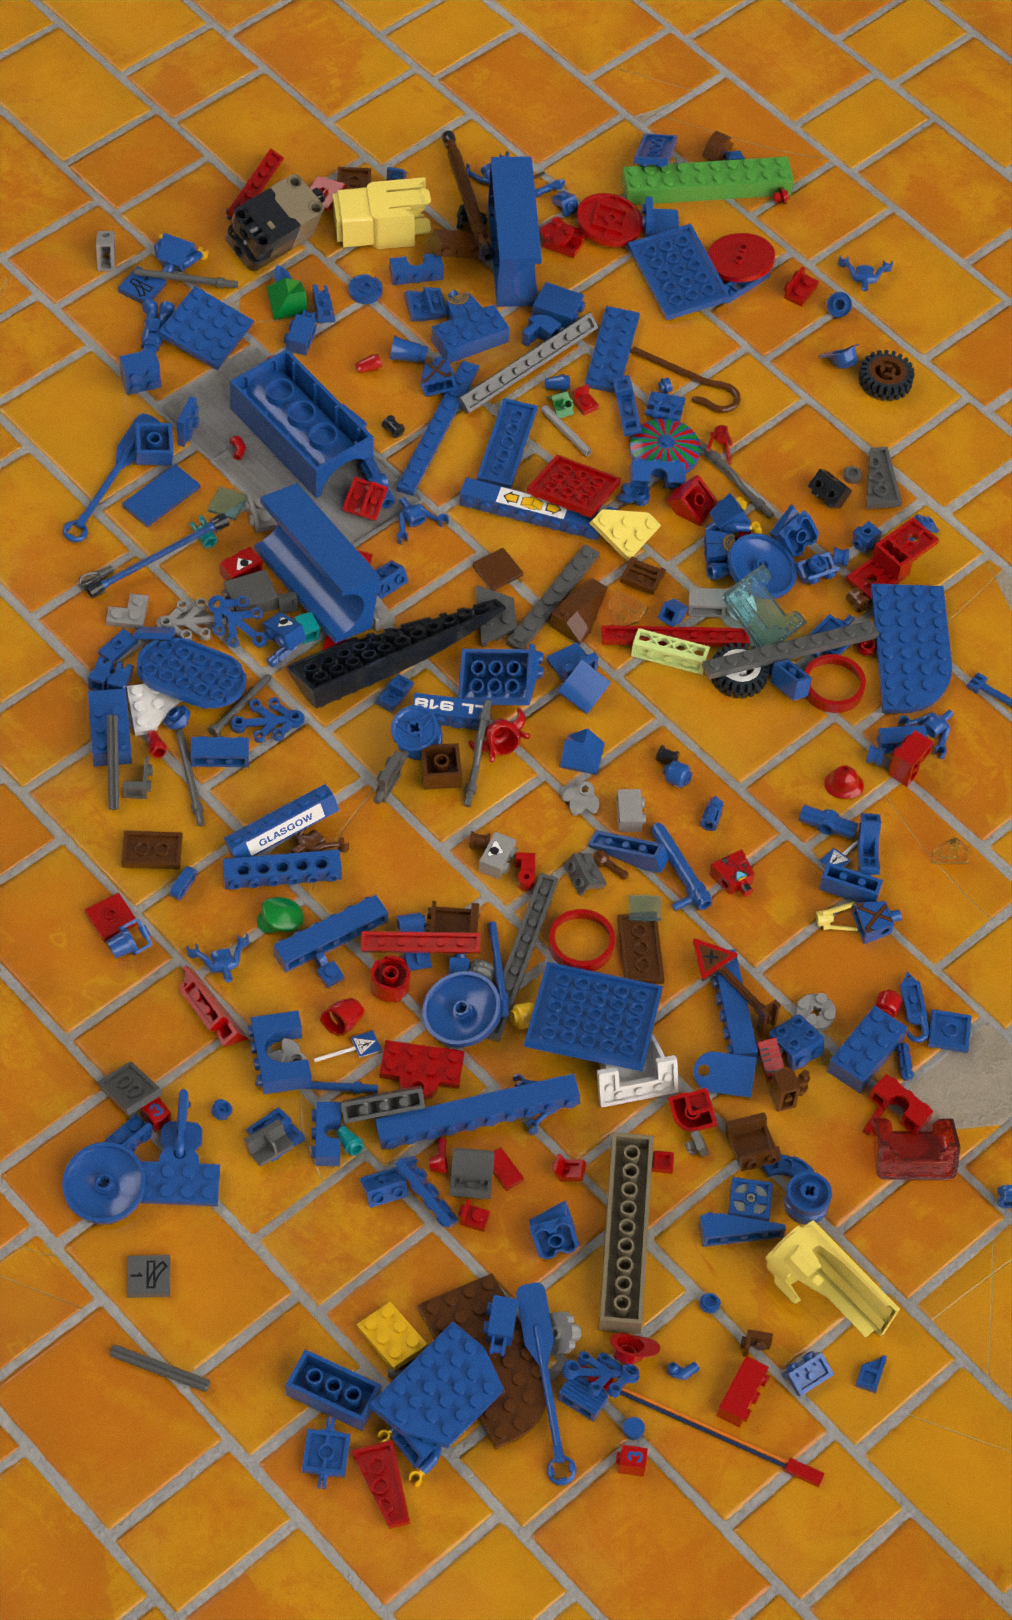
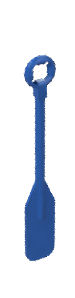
(124, 456)
(539, 1341)

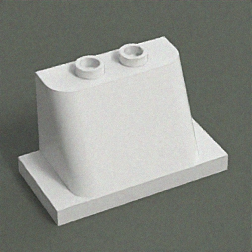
(626, 1085)

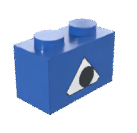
(284, 631)

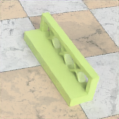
(668, 654)

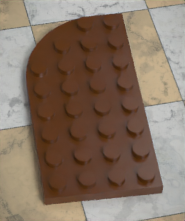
(523, 1395)

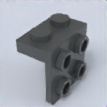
(472, 1173)

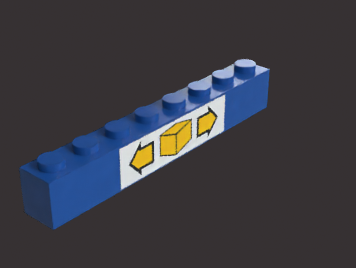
(524, 508)

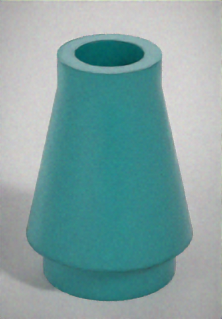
(352, 1143)

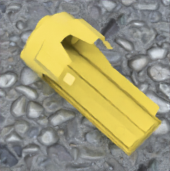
(822, 1265)

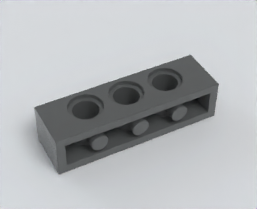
(383, 1104)

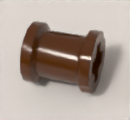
(479, 840)

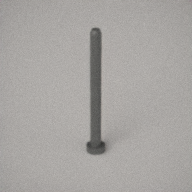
(214, 730)

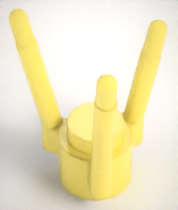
(825, 917)

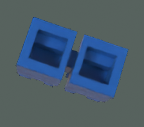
(102, 675)

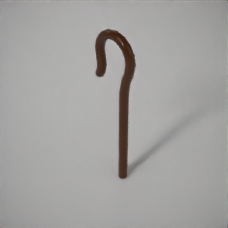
(705, 381)

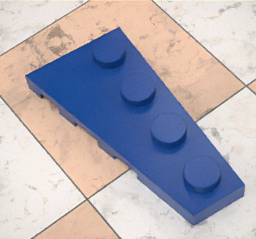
(408, 1169)

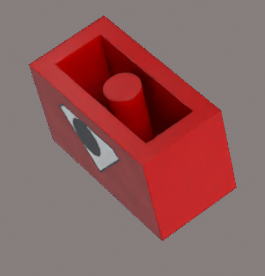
(241, 564)

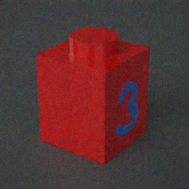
(156, 1114)
(632, 1460)

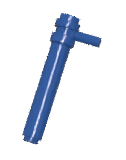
(695, 889)

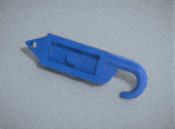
(914, 1007)

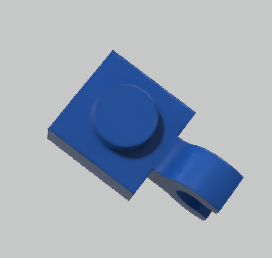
(328, 972)

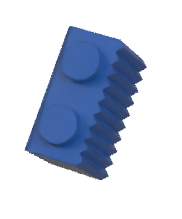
(576, 1396)

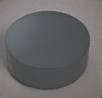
(852, 475)

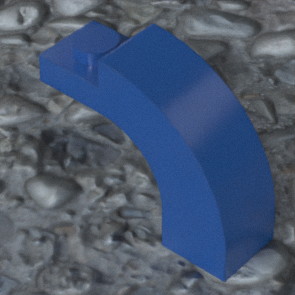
(868, 844)

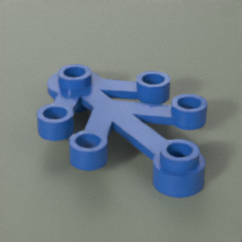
(234, 619)
(269, 720)
(627, 1374)

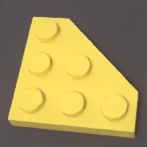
(625, 530)

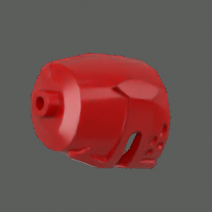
(347, 1014)

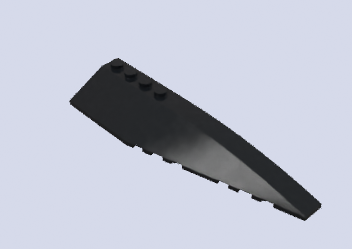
(368, 660)

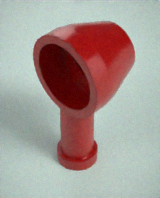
(439, 1162)

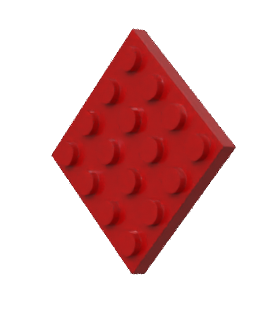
(573, 486)

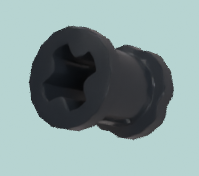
(393, 426)
(666, 755)

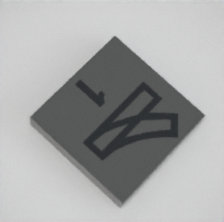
(148, 1276)

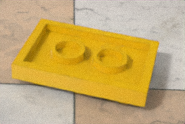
(392, 1336)

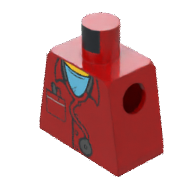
(733, 873)

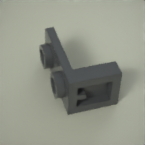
(136, 789)

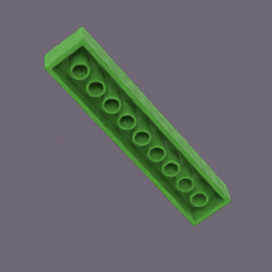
(707, 180)

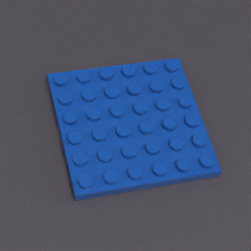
(594, 1016)

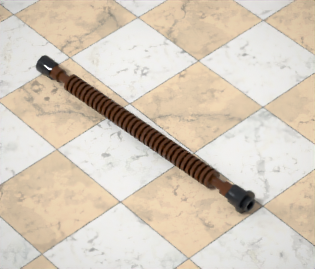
(486, 252)

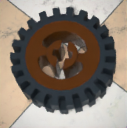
(886, 375)

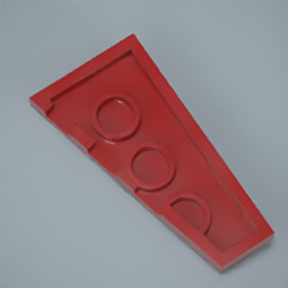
(384, 1480)

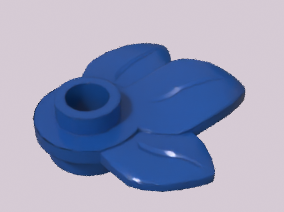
(638, 495)

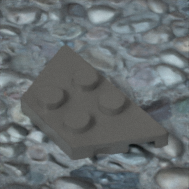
(502, 624)

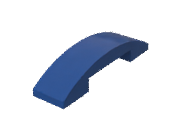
(627, 406)

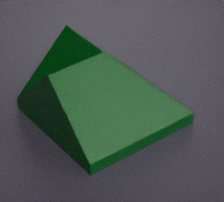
(287, 298)

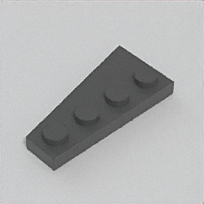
(882, 483)

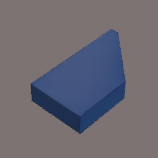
(871, 1374)

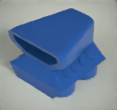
(795, 531)
(554, 1231)

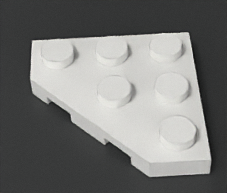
(148, 707)

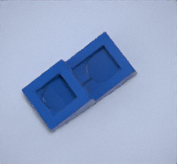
(395, 693)

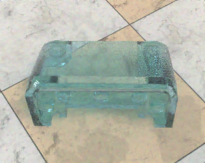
(759, 611)

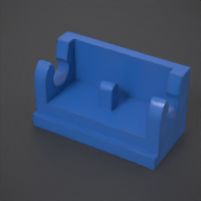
(322, 304)

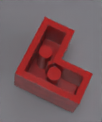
(908, 757)

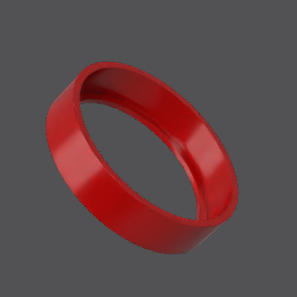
(830, 705)
(591, 965)

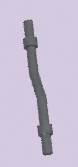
(757, 502)
(484, 719)

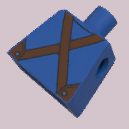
(438, 377)
(874, 920)

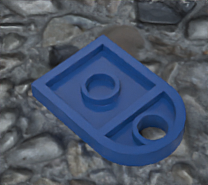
(727, 1074)

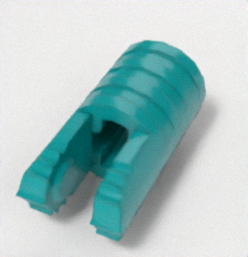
(207, 540)

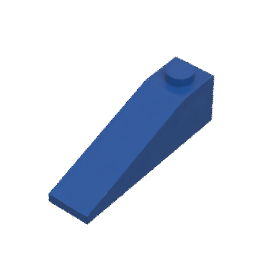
(637, 852)
(729, 1229)

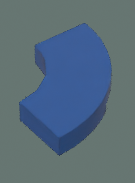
(787, 1166)

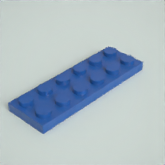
(612, 348)
(507, 443)

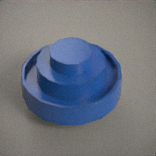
(839, 301)
(177, 718)

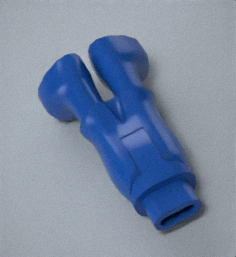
(150, 336)

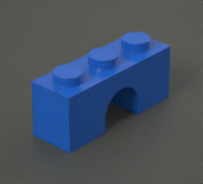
(403, 272)
(671, 472)
(327, 1149)

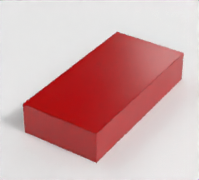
(505, 1170)

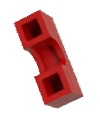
(891, 1092)

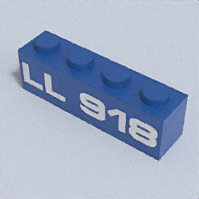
(452, 710)

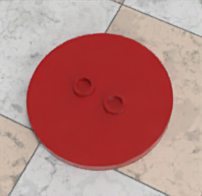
(609, 220)
(742, 257)

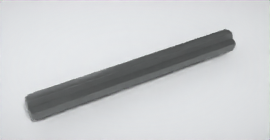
(113, 769)
(160, 1368)

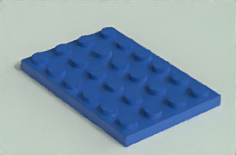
(678, 272)

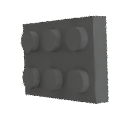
(129, 1088)

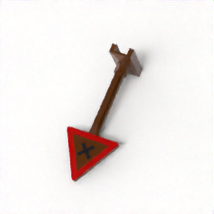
(713, 960)

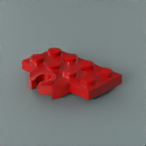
(421, 1065)

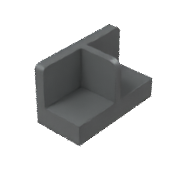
(268, 1143)

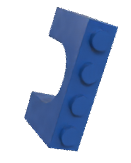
(277, 1075)

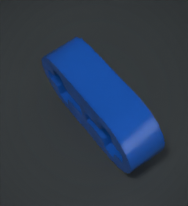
(183, 883)

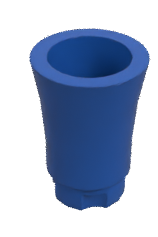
(408, 351)

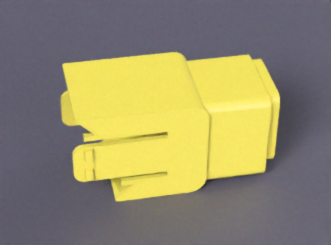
(382, 213)

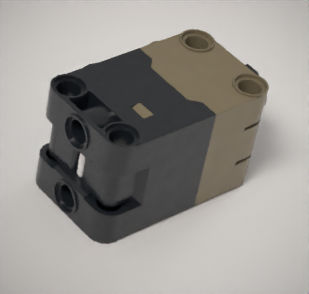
(275, 222)

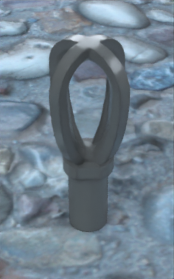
(97, 575)

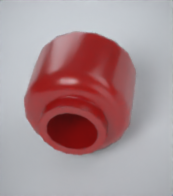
(888, 1002)

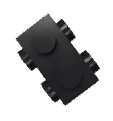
(829, 488)

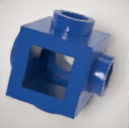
(866, 537)

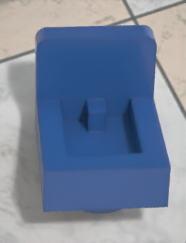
(566, 201)
(458, 963)

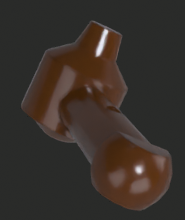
(601, 859)

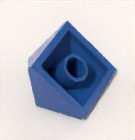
(582, 752)

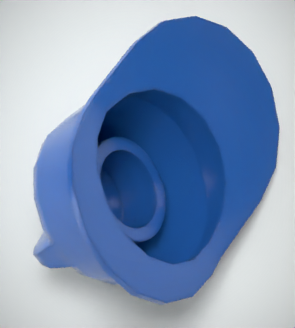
(844, 357)

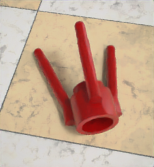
(722, 436)

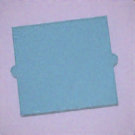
(227, 502)
(645, 908)

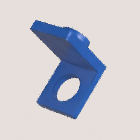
(395, 174)
(927, 522)

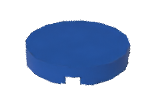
(365, 289)

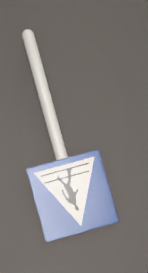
(836, 857)
(364, 1044)

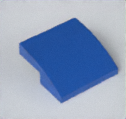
(425, 304)
(584, 686)
(291, 1131)

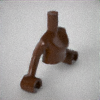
(315, 841)

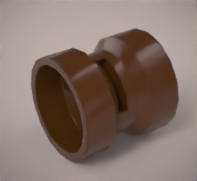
(859, 601)

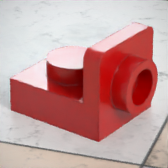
(584, 401)
(473, 1216)

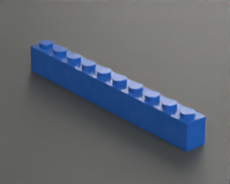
(478, 1111)

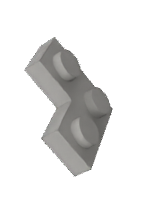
(129, 617)

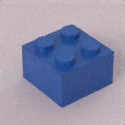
(140, 371)
(153, 443)

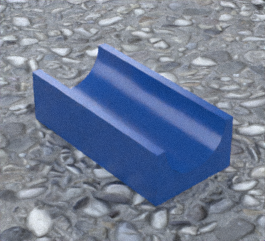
(513, 230)
(299, 420)
(319, 564)

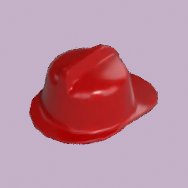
(632, 1348)

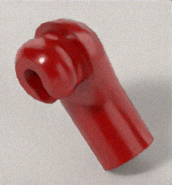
(240, 447)

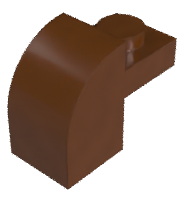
(717, 146)

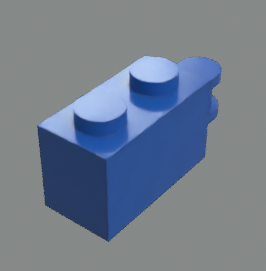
(301, 333)
(790, 679)
(500, 1323)

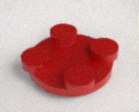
(556, 232)

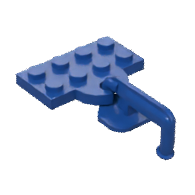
(178, 1174)

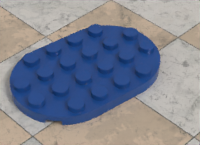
(191, 672)

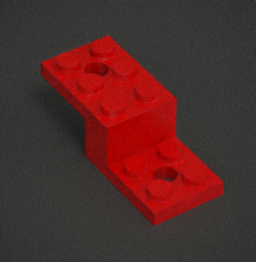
(893, 557)

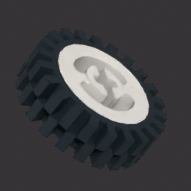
(741, 682)

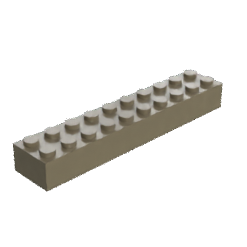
(626, 1233)

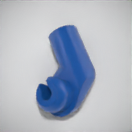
(680, 1372)

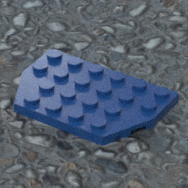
(441, 1390)

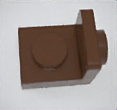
(756, 1339)

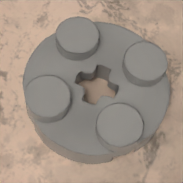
(823, 1005)

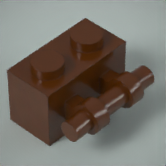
(786, 1087)

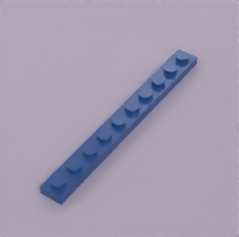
(436, 430)

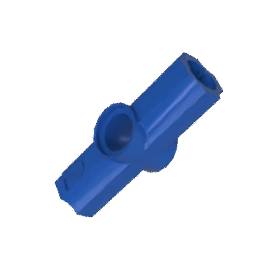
(372, 473)
(828, 822)

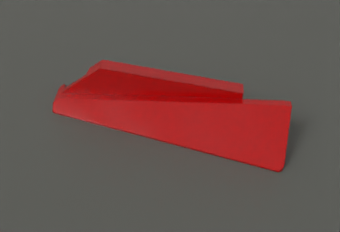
(210, 1009)

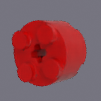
(390, 978)

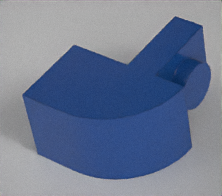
(540, 327)

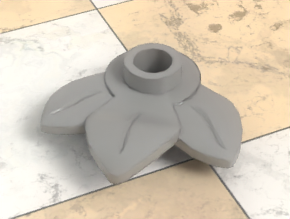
(579, 800)
(289, 1052)

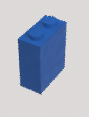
(559, 304)

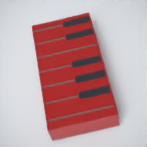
(770, 1057)

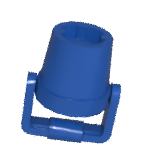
(124, 943)

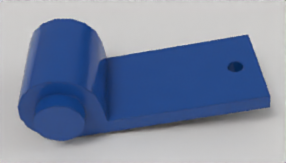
(414, 923)

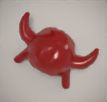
(503, 736)

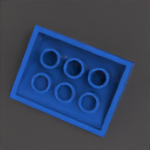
(499, 675)

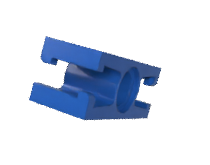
(893, 736)

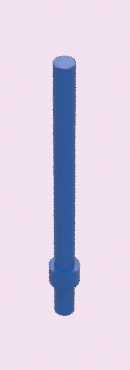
(498, 968)
(356, 1088)

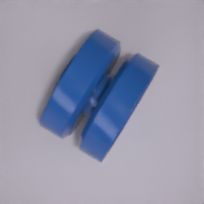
(807, 1197)

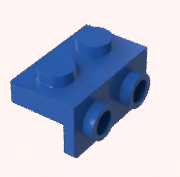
(807, 575)

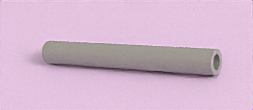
(566, 430)

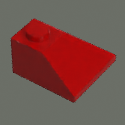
(693, 500)

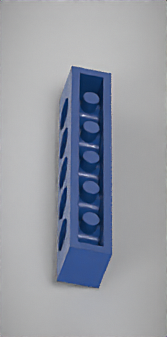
(274, 863)

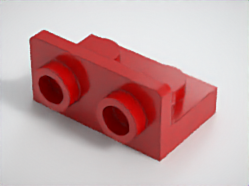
(800, 287)

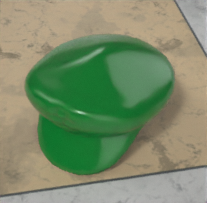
(280, 915)

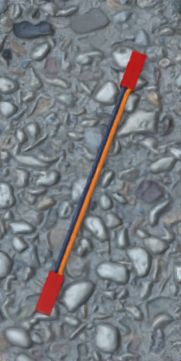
(793, 1466)

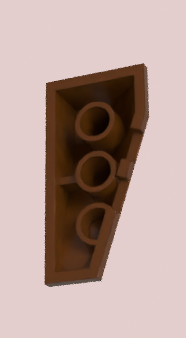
(579, 611)

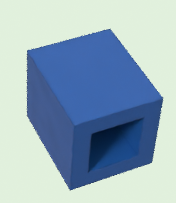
(673, 612)

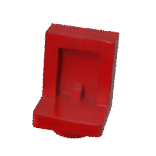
(569, 1168)

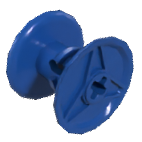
(415, 730)

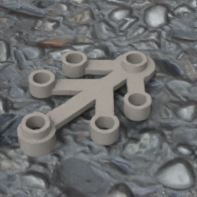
(190, 621)

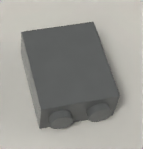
(256, 588)

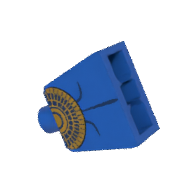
(461, 304)
(717, 546)

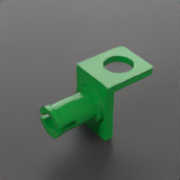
(562, 404)

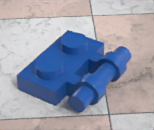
(665, 406)

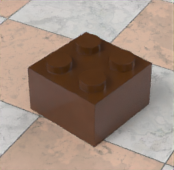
(441, 766)

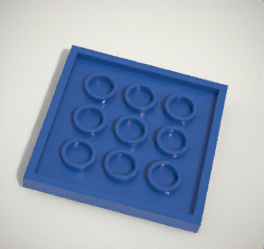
(205, 328)

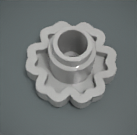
(564, 1332)

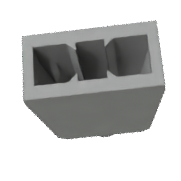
(106, 244)

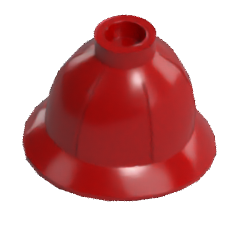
(844, 783)

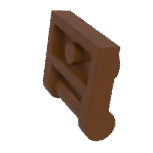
(641, 579)

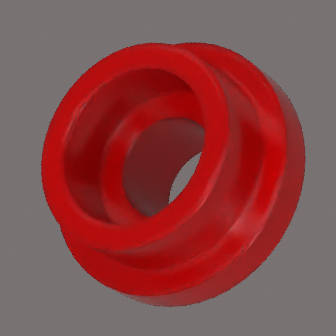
(867, 644)

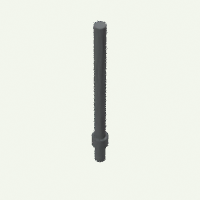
(220, 282)
(197, 807)

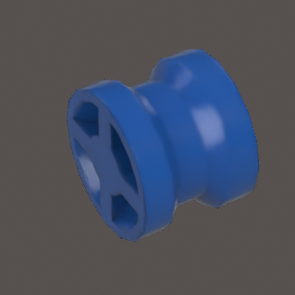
(840, 556)
(875, 755)
(1005, 1194)

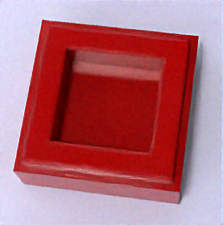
(663, 1162)

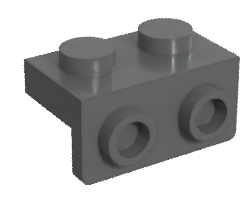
(584, 872)

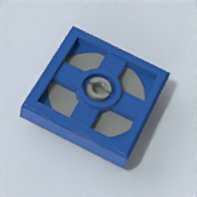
(750, 1198)

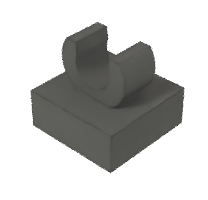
(287, 602)
(697, 1145)

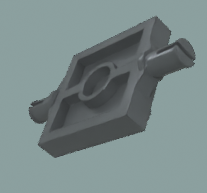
(388, 778)

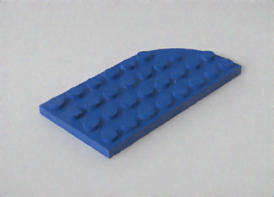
(911, 645)

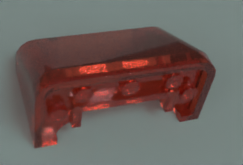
(917, 1157)

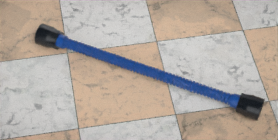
(98, 587)

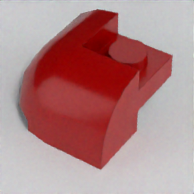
(693, 1110)

